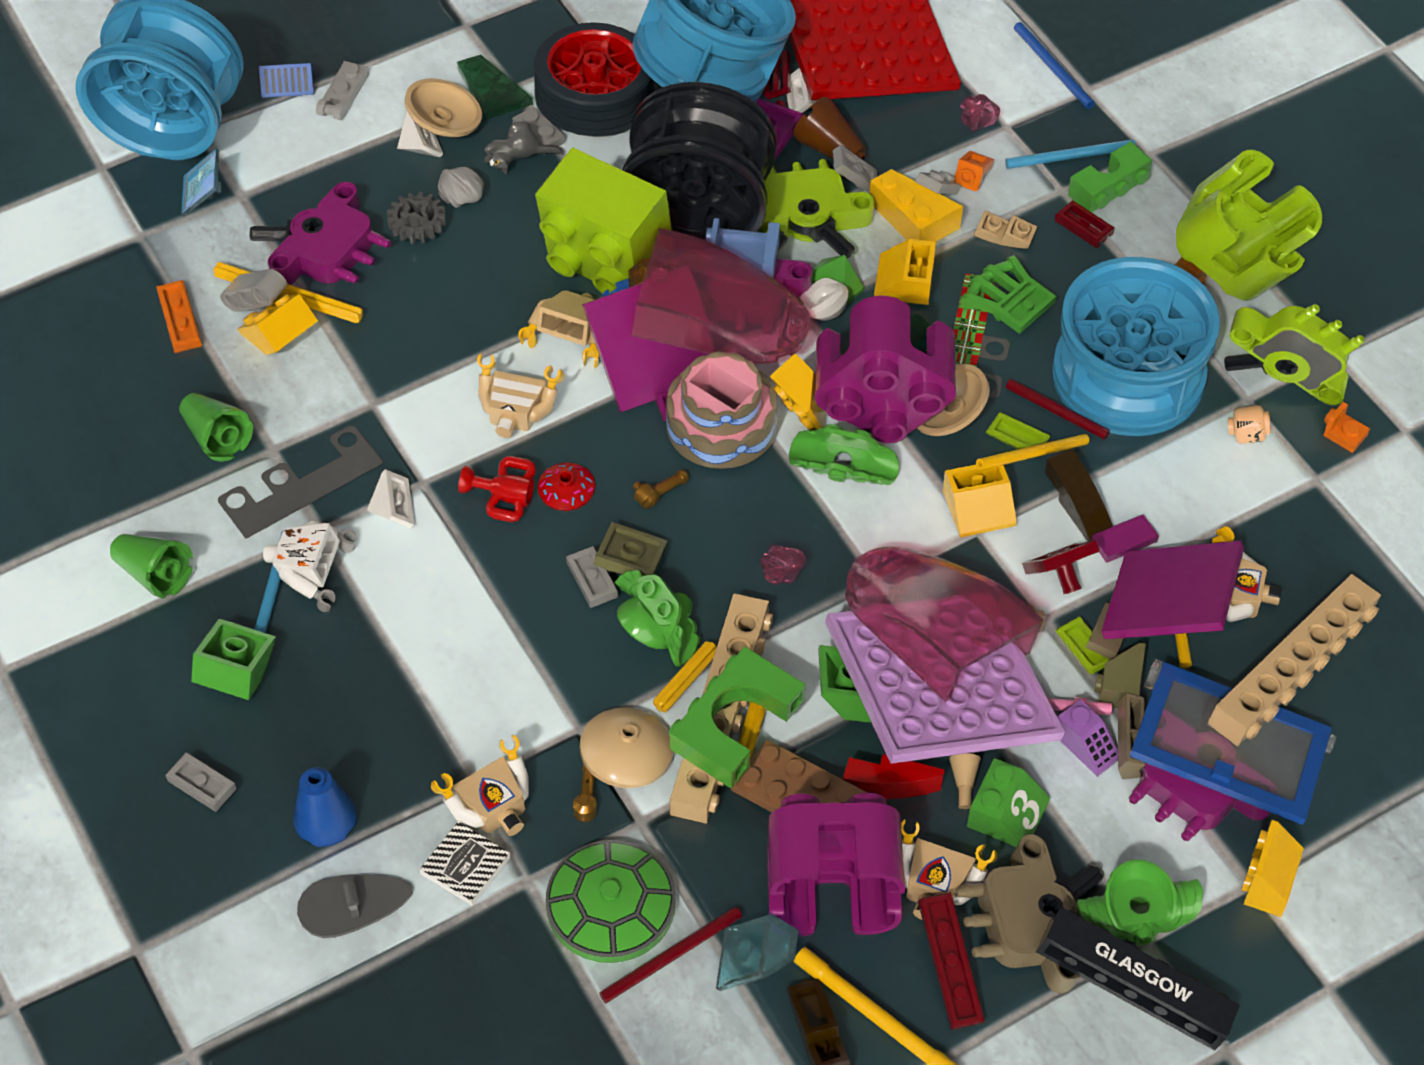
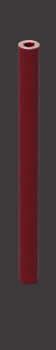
(670, 955)

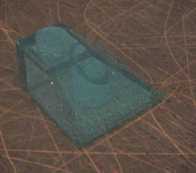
(755, 950)

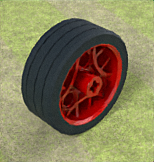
(590, 79)

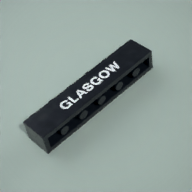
(1138, 978)

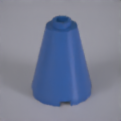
(322, 809)

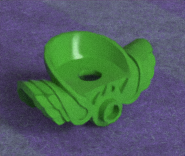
(869, 459)
(658, 615)
(1137, 884)

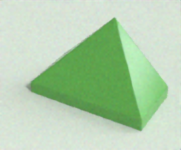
(840, 270)

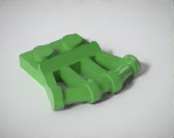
(1018, 308)

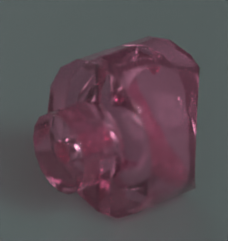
(975, 112)
(782, 564)

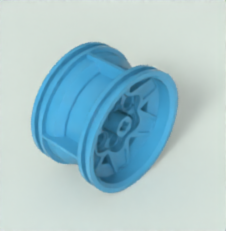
(713, 41)
(160, 77)
(1124, 343)

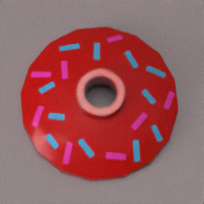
(570, 494)

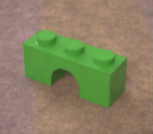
(1126, 170)

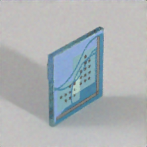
(200, 182)

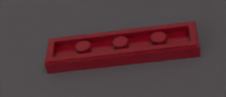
(951, 961)

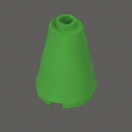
(216, 426)
(153, 562)

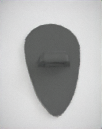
(350, 903)

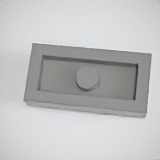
(542, 128)
(853, 168)
(939, 182)
(591, 579)
(201, 782)

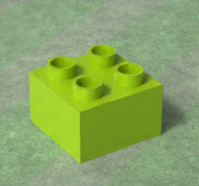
(599, 219)

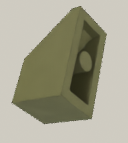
(1121, 676)

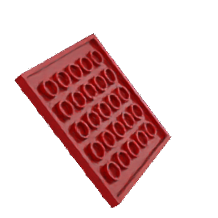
(870, 48)

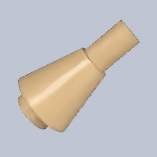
(965, 771)

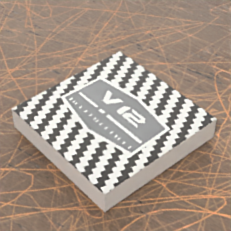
(465, 863)

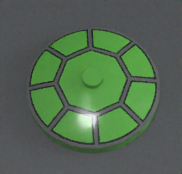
(610, 901)

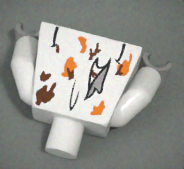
(306, 557)

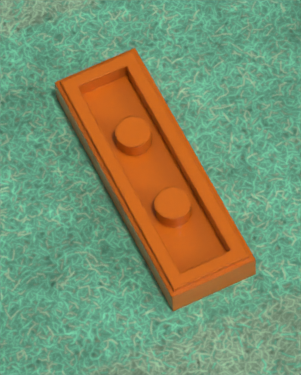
(179, 316)

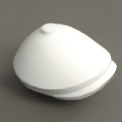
(825, 299)

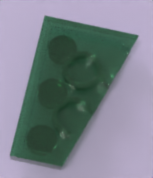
(491, 87)

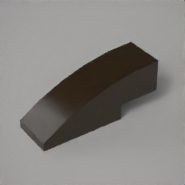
(1078, 493)
(817, 1024)

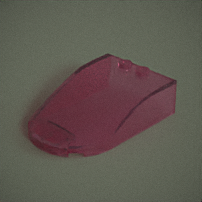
(716, 303)
(936, 613)

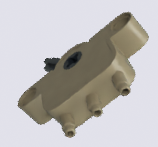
(1019, 904)

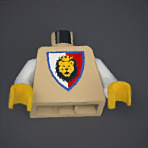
(1249, 584)
(490, 795)
(939, 870)

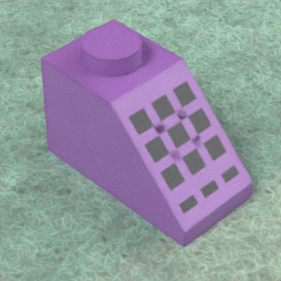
(1088, 738)

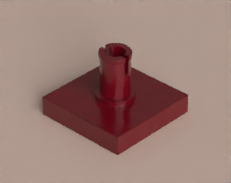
(1062, 562)

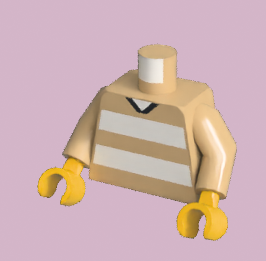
(516, 399)

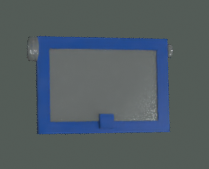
(1269, 771)

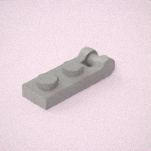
(343, 90)

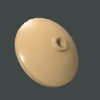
(443, 107)
(970, 400)
(621, 758)

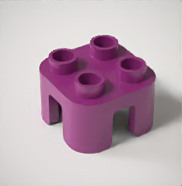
(882, 378)
(836, 844)

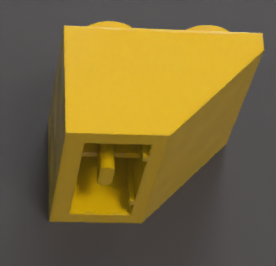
(906, 271)
(278, 323)
(797, 392)
(979, 499)
(1272, 870)

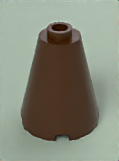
(826, 130)

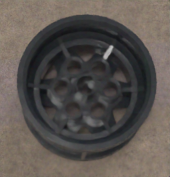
(707, 153)

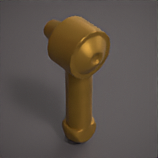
(649, 495)
(585, 804)

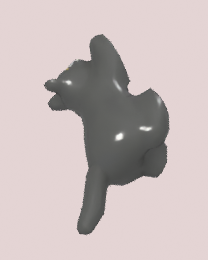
(519, 145)

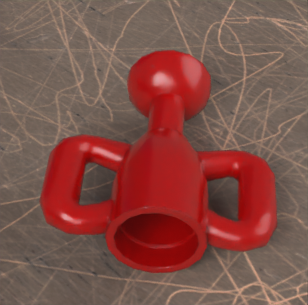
(504, 487)

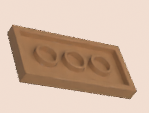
(779, 773)

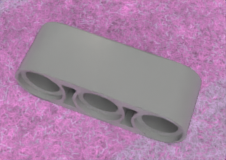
(253, 290)

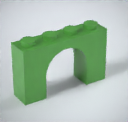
(744, 679)

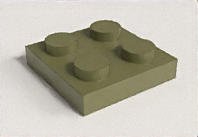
(629, 550)

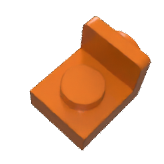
(971, 170)
(1344, 429)

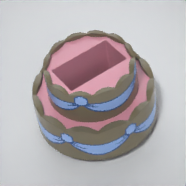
(721, 411)

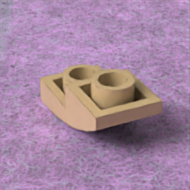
(1010, 233)

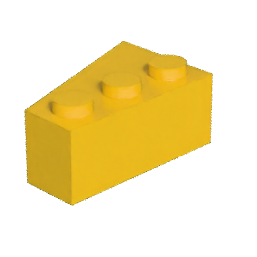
(914, 208)

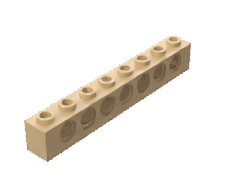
(743, 614)
(1294, 660)

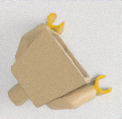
(562, 318)

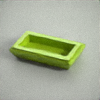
(1015, 432)
(1076, 636)

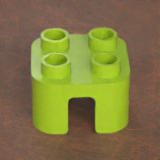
(1241, 236)

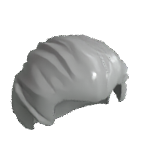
(460, 186)

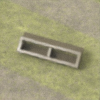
(1127, 705)

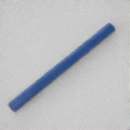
(1054, 66)

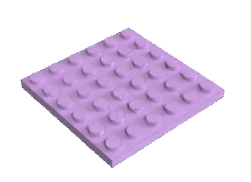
(991, 706)

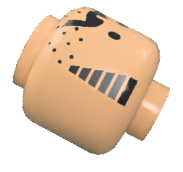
(1249, 424)

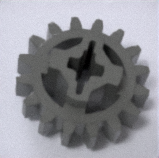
(418, 219)

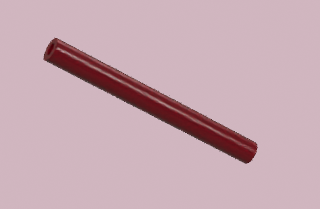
(1057, 409)

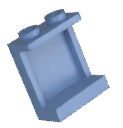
(754, 247)

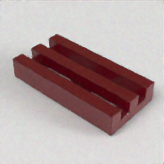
(768, 90)
(1081, 226)

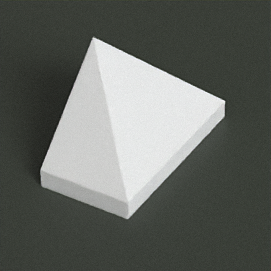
(799, 97)
(417, 139)
(393, 499)

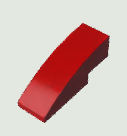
(894, 779)

